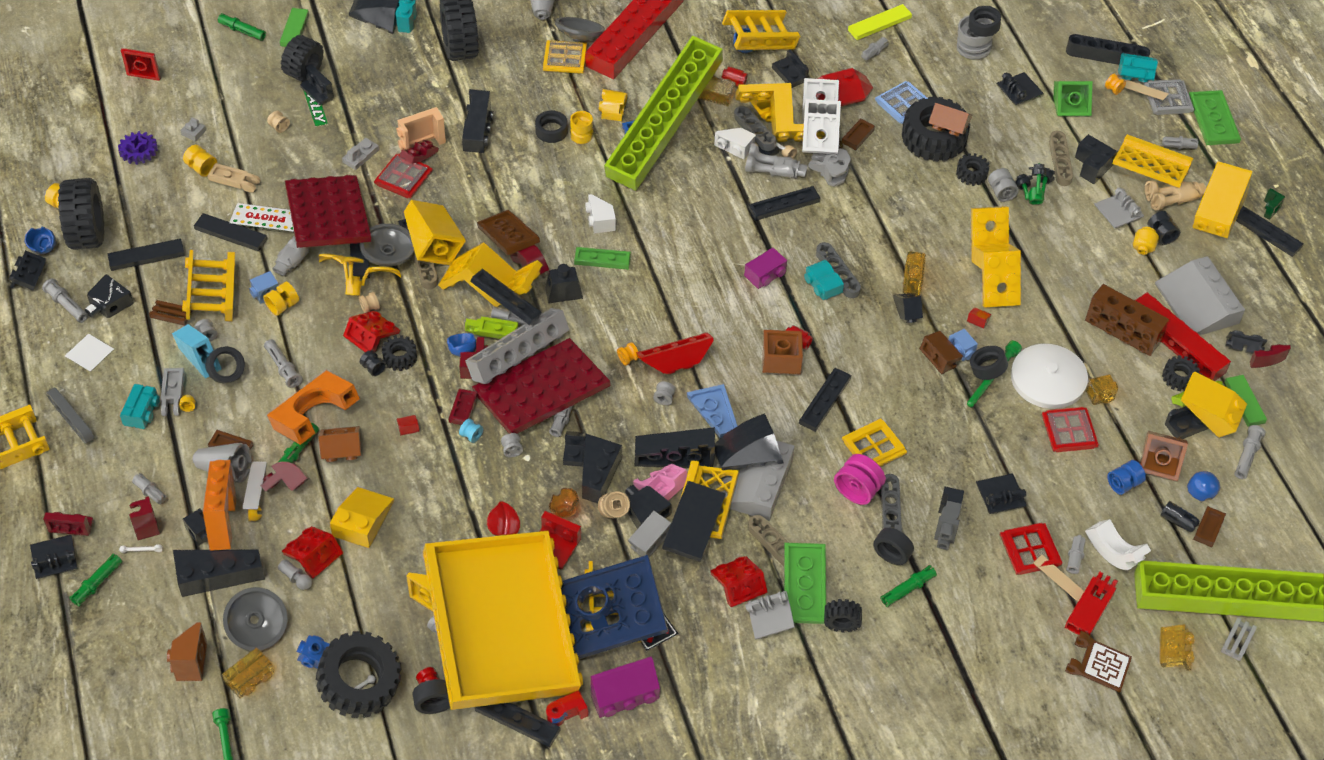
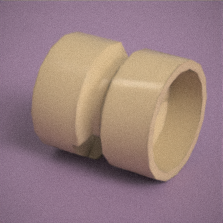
(613, 504)

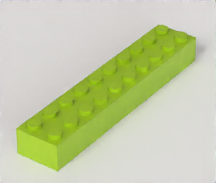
(663, 113)
(1230, 590)

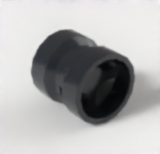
(373, 364)

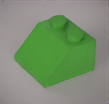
(1073, 98)

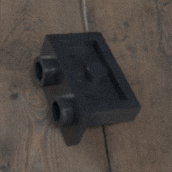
(791, 69)
(317, 85)
(28, 270)
(1184, 423)

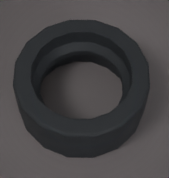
(984, 30)
(551, 136)
(239, 362)
(991, 371)
(902, 548)
(431, 697)

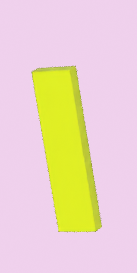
(879, 22)

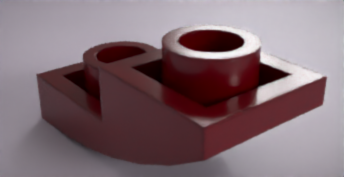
(420, 151)
(1268, 358)

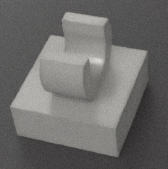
(193, 129)

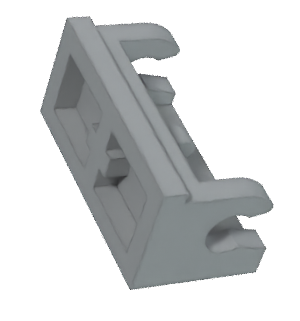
(649, 535)

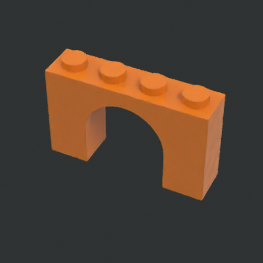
(326, 388)
(219, 500)

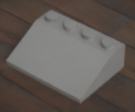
(1201, 297)
(759, 485)

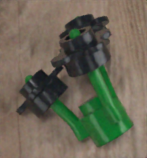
(1044, 176)

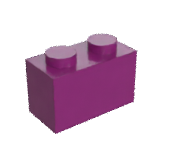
(765, 268)

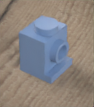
(963, 343)

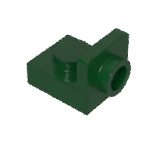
(1273, 203)

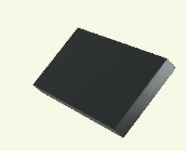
(693, 521)

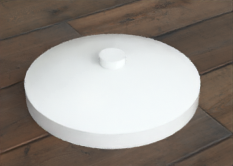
(1049, 376)

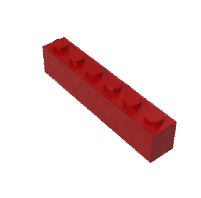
(1187, 342)

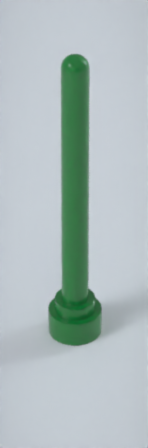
(1012, 349)
(221, 718)

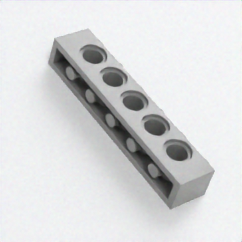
(517, 345)

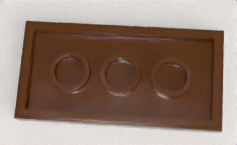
(508, 232)

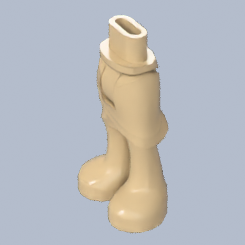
(1187, 192)

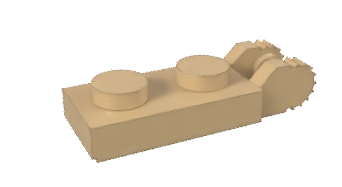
(233, 177)

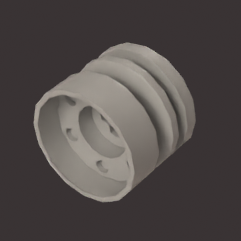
(972, 45)

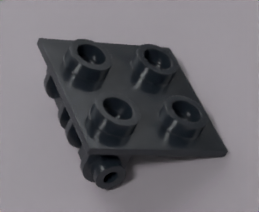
(1019, 87)
(1001, 493)
(53, 556)

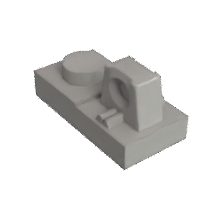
(360, 153)

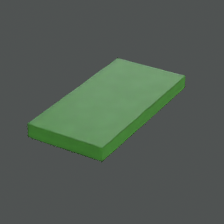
(1214, 117)
(805, 581)

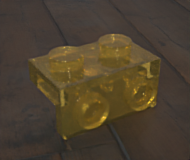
(1176, 646)

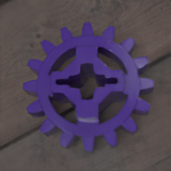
(137, 147)

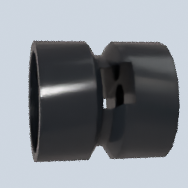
(1164, 227)

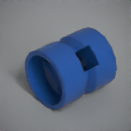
(1127, 476)

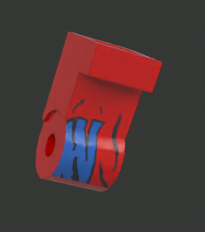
(566, 708)

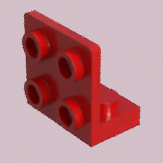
(367, 329)
(564, 534)
(314, 550)
(740, 580)

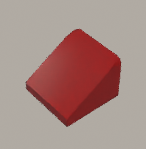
(978, 317)
(408, 425)

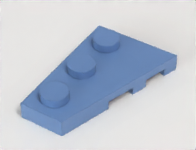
(714, 408)

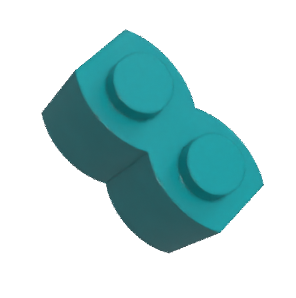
(405, 15)
(824, 280)

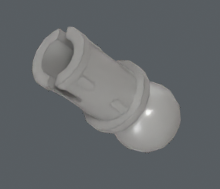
(295, 574)

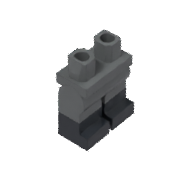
(948, 521)

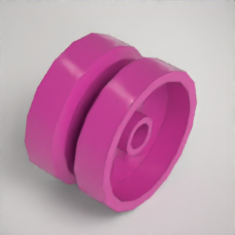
(859, 479)

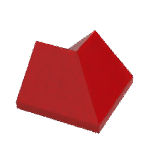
(140, 64)

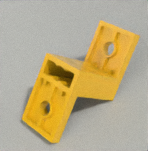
(781, 108)
(995, 256)
(484, 257)

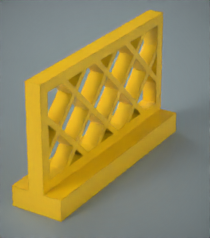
(1150, 153)
(695, 475)

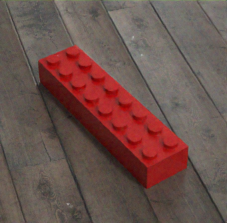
(628, 35)

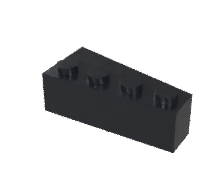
(675, 448)
(216, 569)

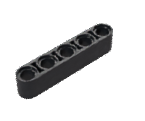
(1102, 49)

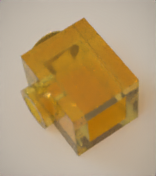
(1101, 389)

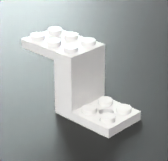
(821, 116)

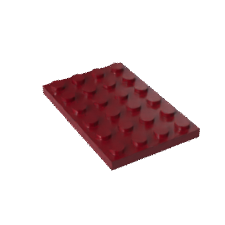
(327, 211)
(541, 386)

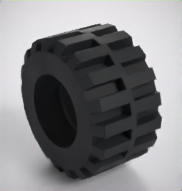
(299, 54)

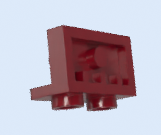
(68, 524)

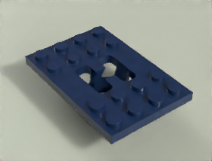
(634, 600)

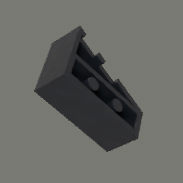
(478, 120)
(599, 466)

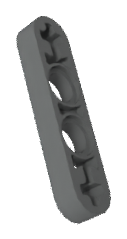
(770, 142)
(841, 268)
(70, 415)
(888, 508)

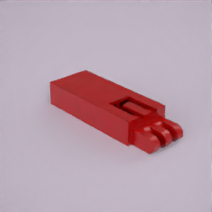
(1090, 608)

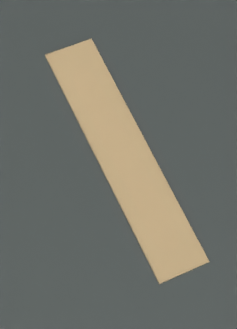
(1145, 90)
(1060, 578)

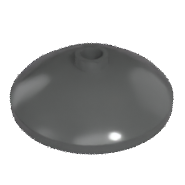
(579, 28)
(388, 245)
(270, 615)

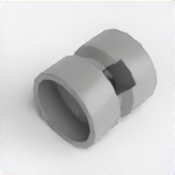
(1003, 185)

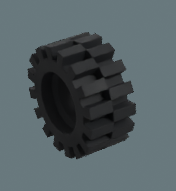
(972, 176)
(399, 361)
(1181, 365)
(843, 615)

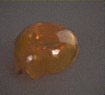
(565, 503)

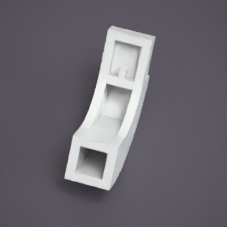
(1113, 547)

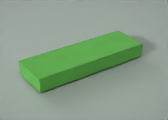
(294, 25)
(602, 258)
(1253, 413)

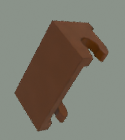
(940, 352)

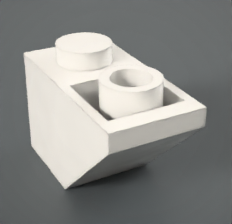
(735, 141)
(601, 215)

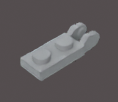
(172, 389)

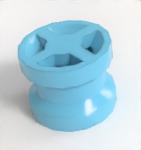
(471, 430)

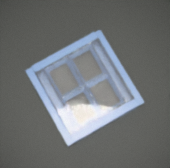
(899, 99)

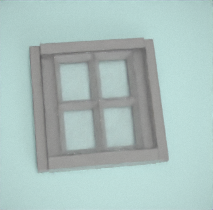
(1175, 102)

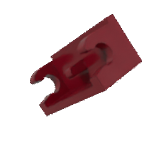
(144, 520)

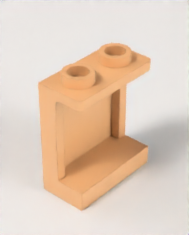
(421, 127)

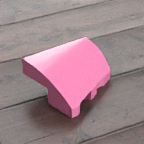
(665, 481)

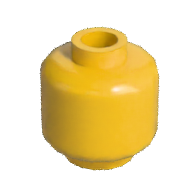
(1145, 240)

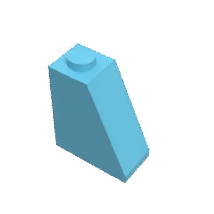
(195, 348)

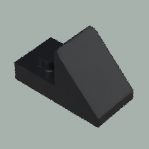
(574, 448)

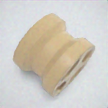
(278, 121)
(369, 302)

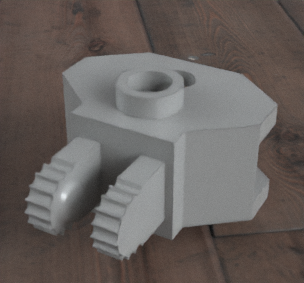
(832, 166)

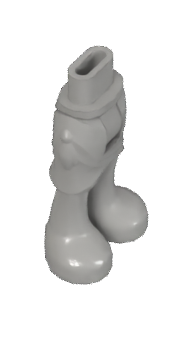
(780, 165)
(289, 257)

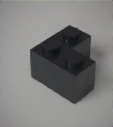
(1096, 158)

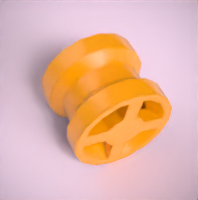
(1115, 84)
(627, 353)

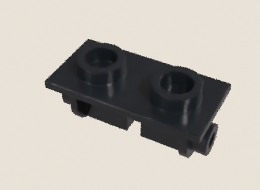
(1238, 339)

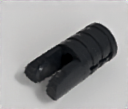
(1180, 517)

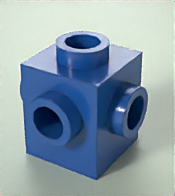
(311, 651)

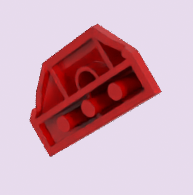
(852, 86)
(677, 354)

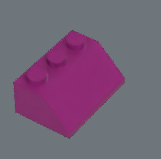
(625, 687)

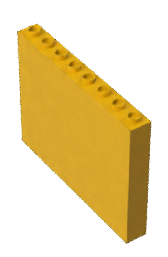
(501, 619)

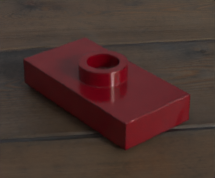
(463, 406)

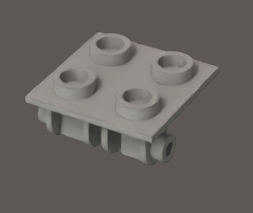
(1119, 208)
(770, 614)

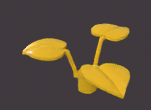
(353, 283)

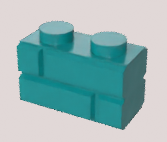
(1137, 67)
(140, 406)

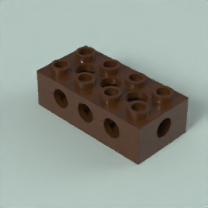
(1126, 319)

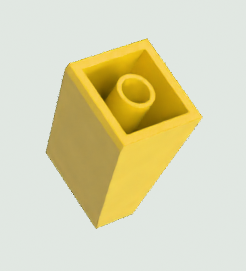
(1222, 199)
(433, 232)

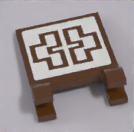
(1100, 663)

